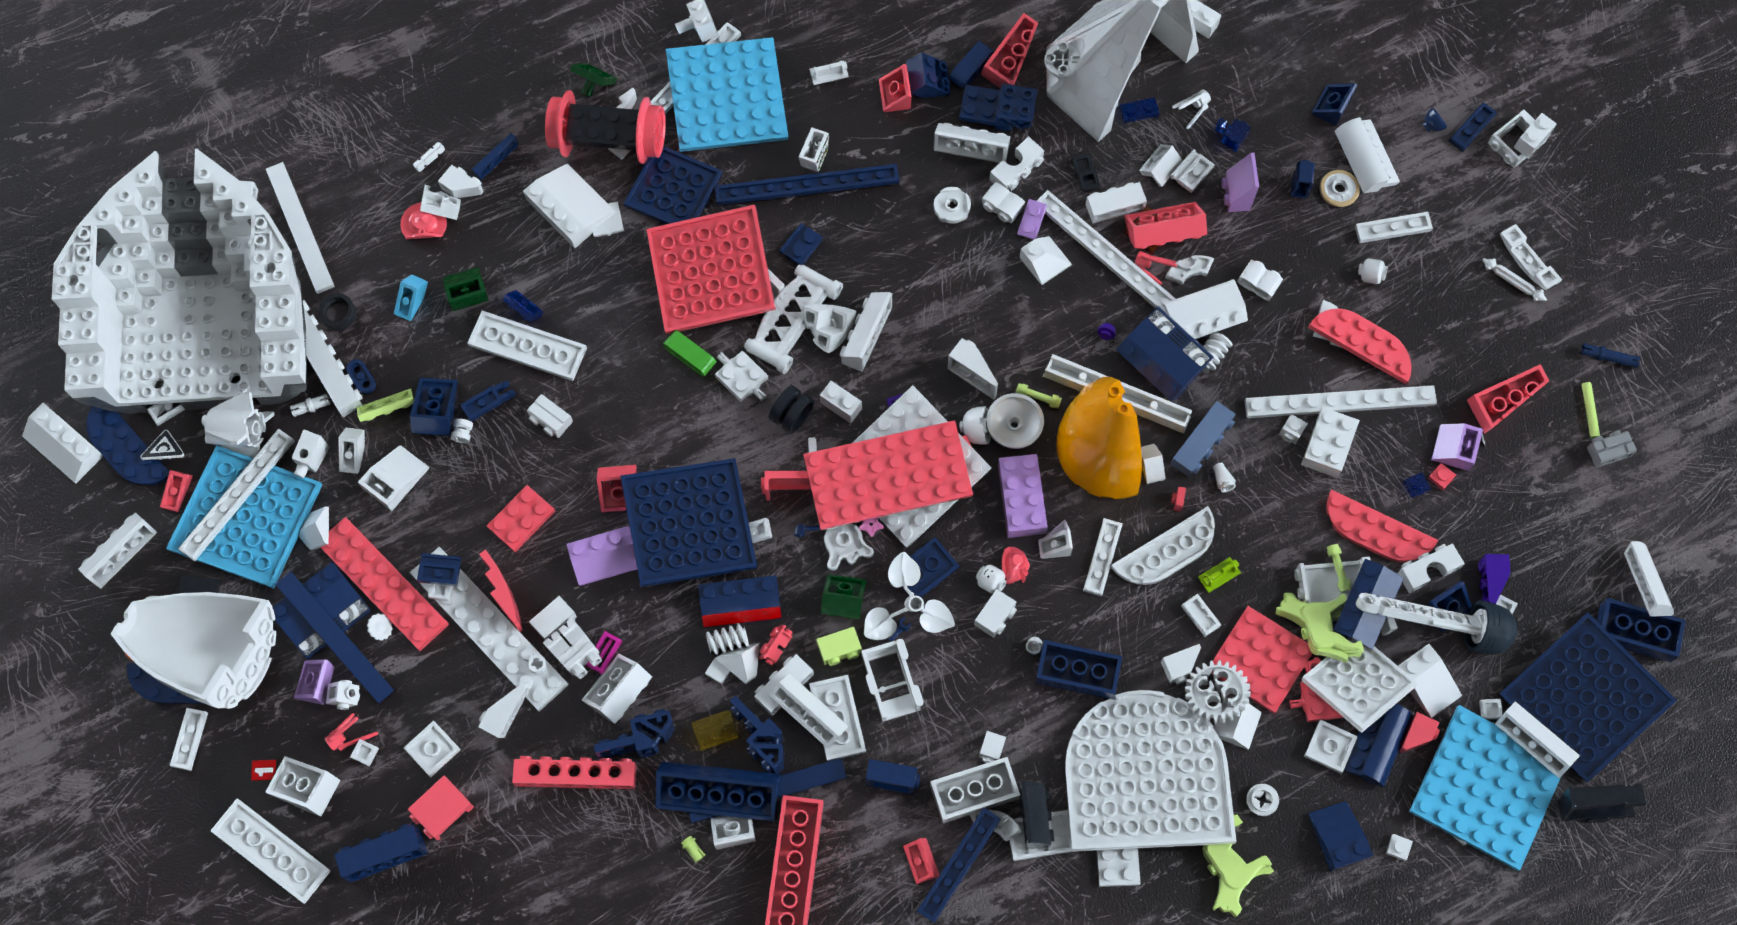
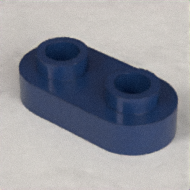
(362, 377)

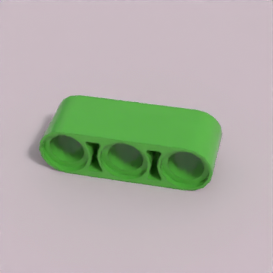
(689, 353)

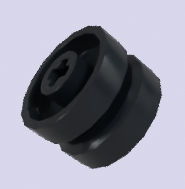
(791, 409)

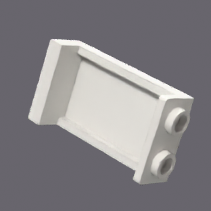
(1320, 581)

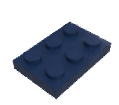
(934, 567)

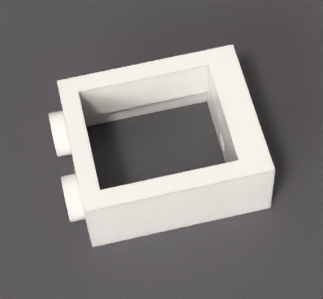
(1523, 121)

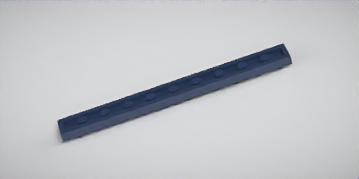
(807, 184)

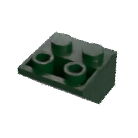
(465, 289)

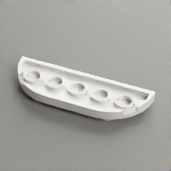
(1168, 551)

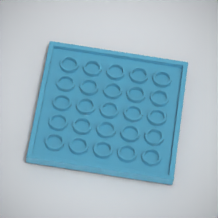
(726, 94)
(264, 527)
(1485, 789)

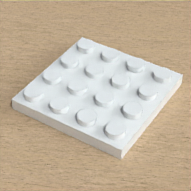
(1361, 687)

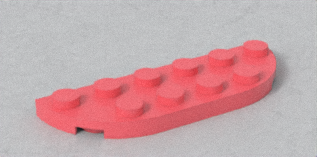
(1365, 341)
(1376, 531)

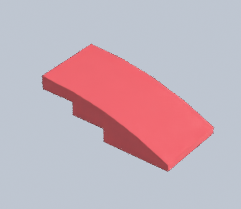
(502, 592)

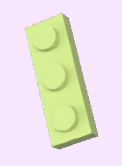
(385, 405)

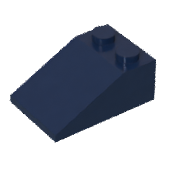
(434, 406)
(1340, 836)

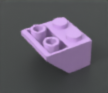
(1457, 445)

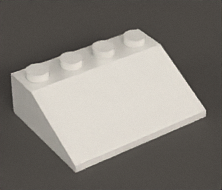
(568, 204)

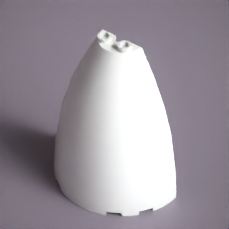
(201, 643)

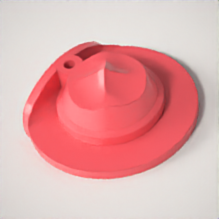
(420, 224)

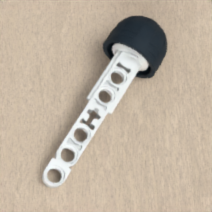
(1486, 627)

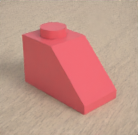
(1420, 732)

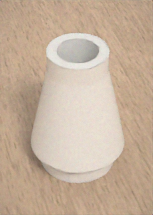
(1224, 479)

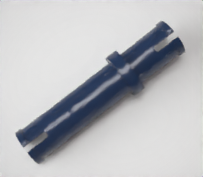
(1609, 355)

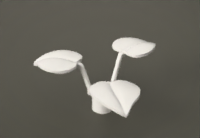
(935, 614)

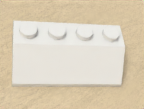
(971, 142)
(1209, 309)
(867, 330)
(60, 443)
(117, 550)

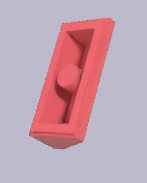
(921, 860)

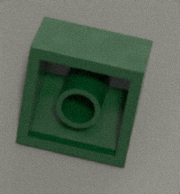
(843, 596)

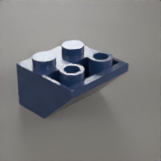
(928, 76)

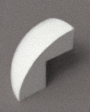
(828, 324)

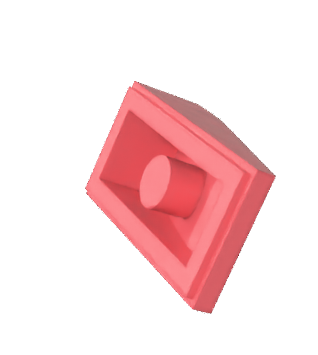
(175, 490)

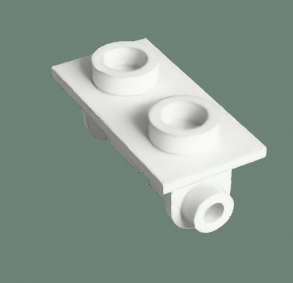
(829, 72)

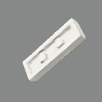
(188, 739)

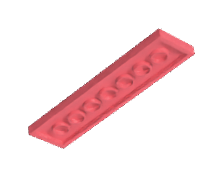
(383, 584)

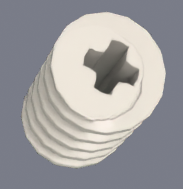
(1215, 346)
(727, 639)

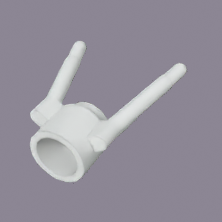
(1198, 100)

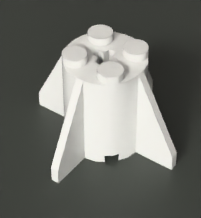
(236, 425)

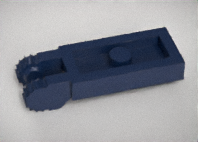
(487, 401)

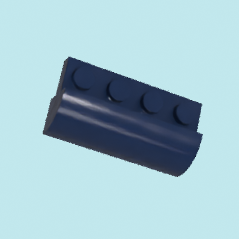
(1379, 746)

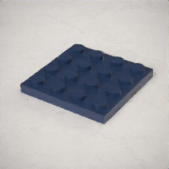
(673, 187)

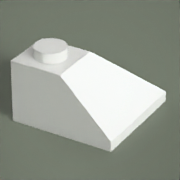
(1044, 259)

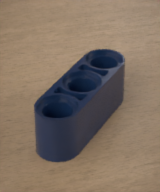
(971, 65)

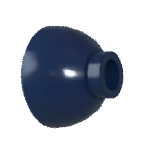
(1434, 121)

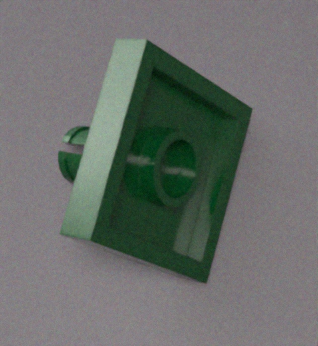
(593, 76)

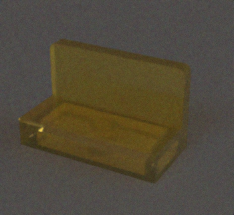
(714, 730)

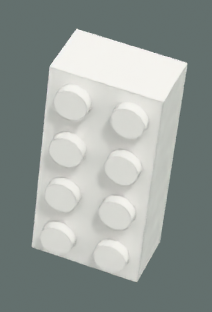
(974, 790)

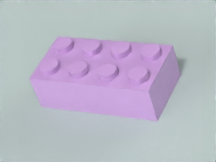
(1022, 496)

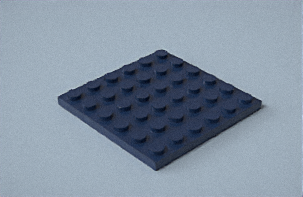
(688, 522)
(1590, 695)

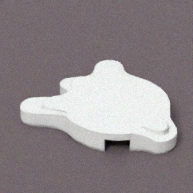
(845, 543)

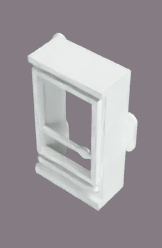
(897, 706)

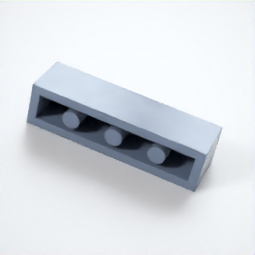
(1203, 439)

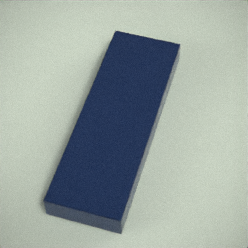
(1473, 127)
(499, 153)

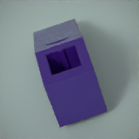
(1495, 573)

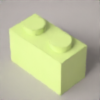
(839, 646)

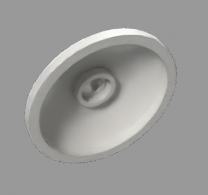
(1019, 410)

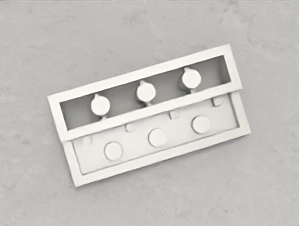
(1366, 155)

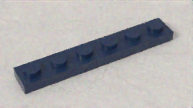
(959, 865)

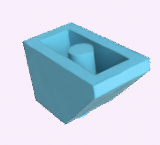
(410, 296)

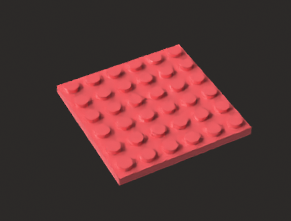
(710, 269)

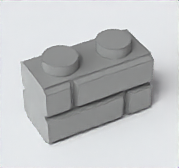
(1612, 448)

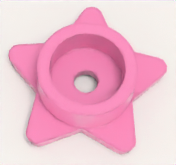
(871, 529)

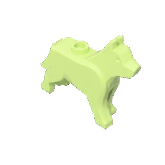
(1317, 626)
(1232, 873)

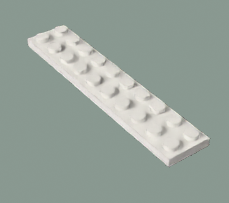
(498, 639)

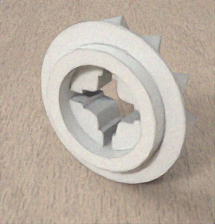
(1270, 795)

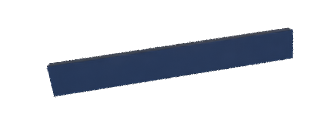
(334, 637)
(798, 782)

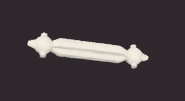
(1514, 279)

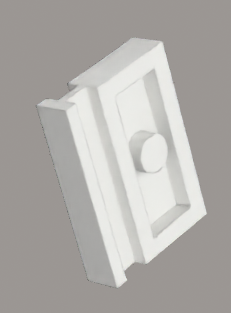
(1192, 171)

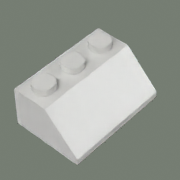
(617, 688)

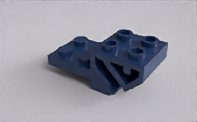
(999, 108)
(643, 727)
(765, 738)

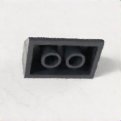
(1035, 815)

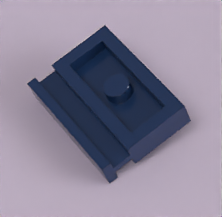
(801, 244)
(439, 569)

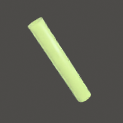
(1590, 410)

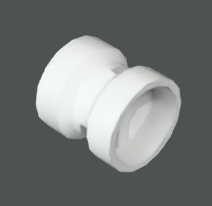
(461, 430)

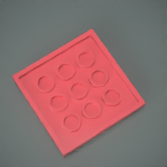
(1266, 655)

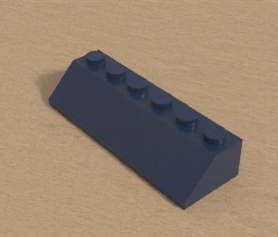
(717, 791)

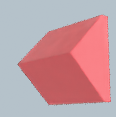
(895, 90)

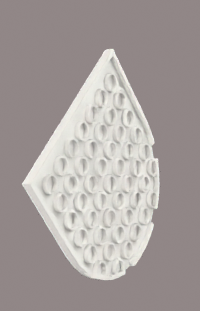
(1147, 776)

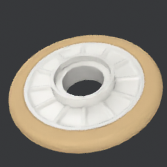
(1336, 198)

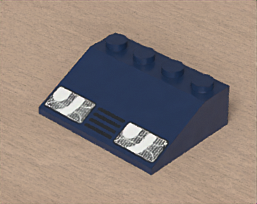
(1165, 353)
(336, 598)

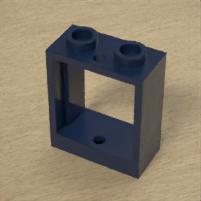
(892, 777)

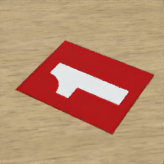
(263, 770)

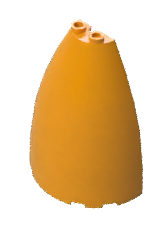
(1101, 441)

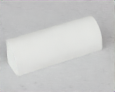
(1648, 580)
(808, 710)

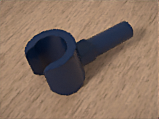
(800, 529)
(901, 628)

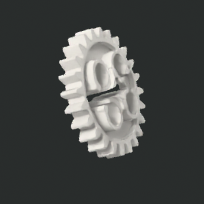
(1201, 698)

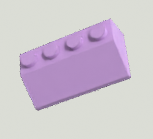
(602, 556)

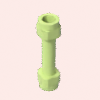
(1054, 400)
(1344, 584)

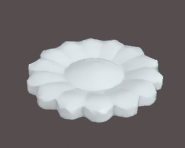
(379, 627)

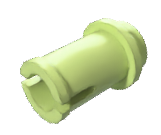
(693, 849)

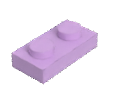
(1032, 219)

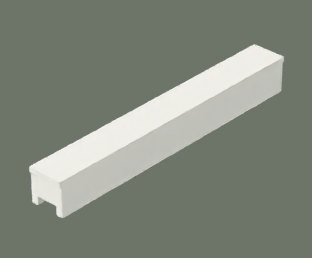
(1144, 403)

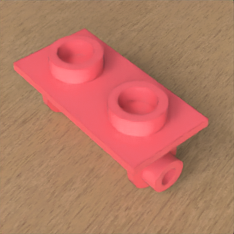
(778, 637)

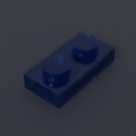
(1139, 110)
(523, 306)

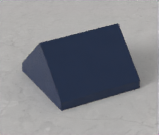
(1334, 102)
(1453, 599)

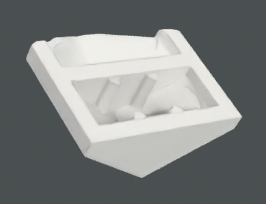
(316, 529)

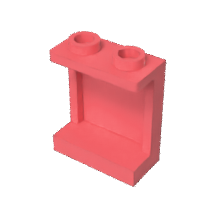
(439, 808)

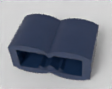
(1302, 179)

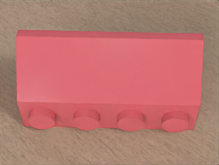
(1173, 224)

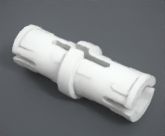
(310, 405)

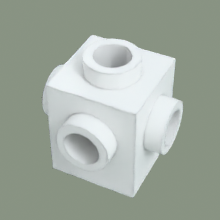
(343, 694)

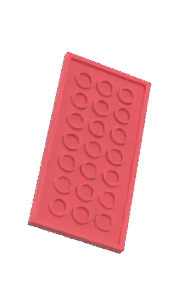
(888, 475)

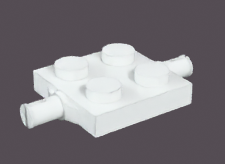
(741, 376)

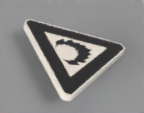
(163, 448)

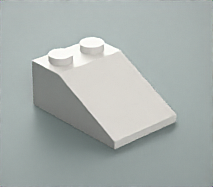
(970, 366)
(1434, 683)
(303, 785)

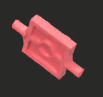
(1314, 705)

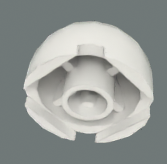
(975, 425)

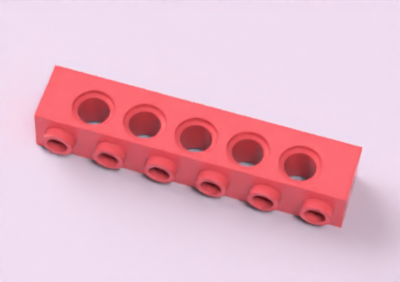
(625, 780)

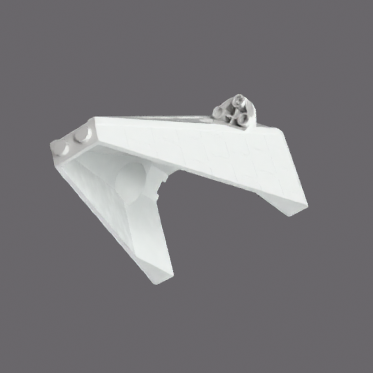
(1098, 52)

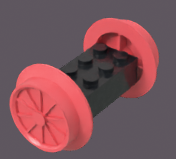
(605, 127)

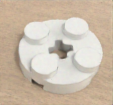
(959, 198)

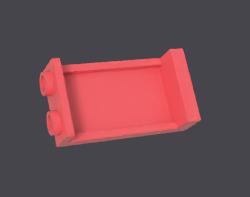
(784, 481)

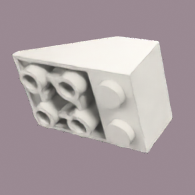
(393, 477)

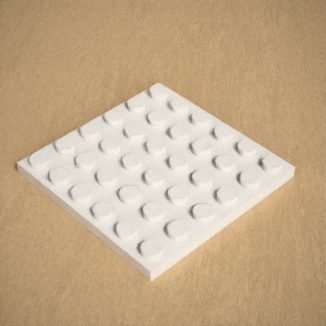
(906, 414)

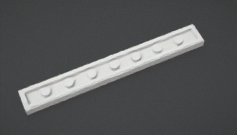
(300, 228)
(236, 495)

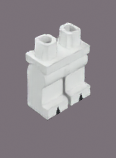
(576, 656)

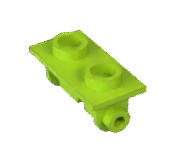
(1219, 574)

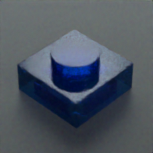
(1417, 485)

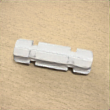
(428, 157)

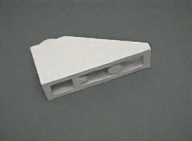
(501, 714)

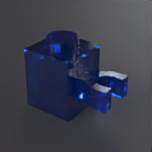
(1234, 134)

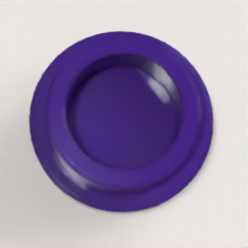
(1106, 331)

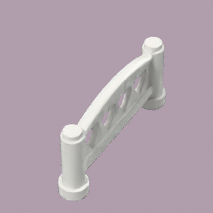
(777, 352)

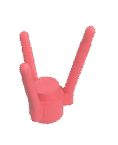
(1145, 260)
(337, 738)

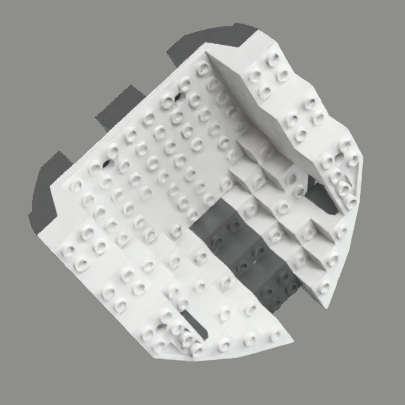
(179, 295)

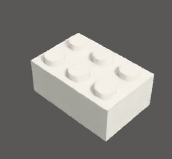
(1330, 442)

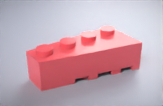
(1010, 55)
(1503, 398)

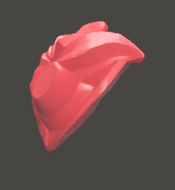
(1014, 565)

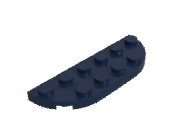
(123, 448)
(153, 690)

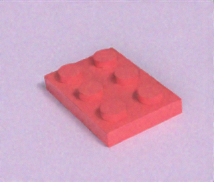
(521, 518)

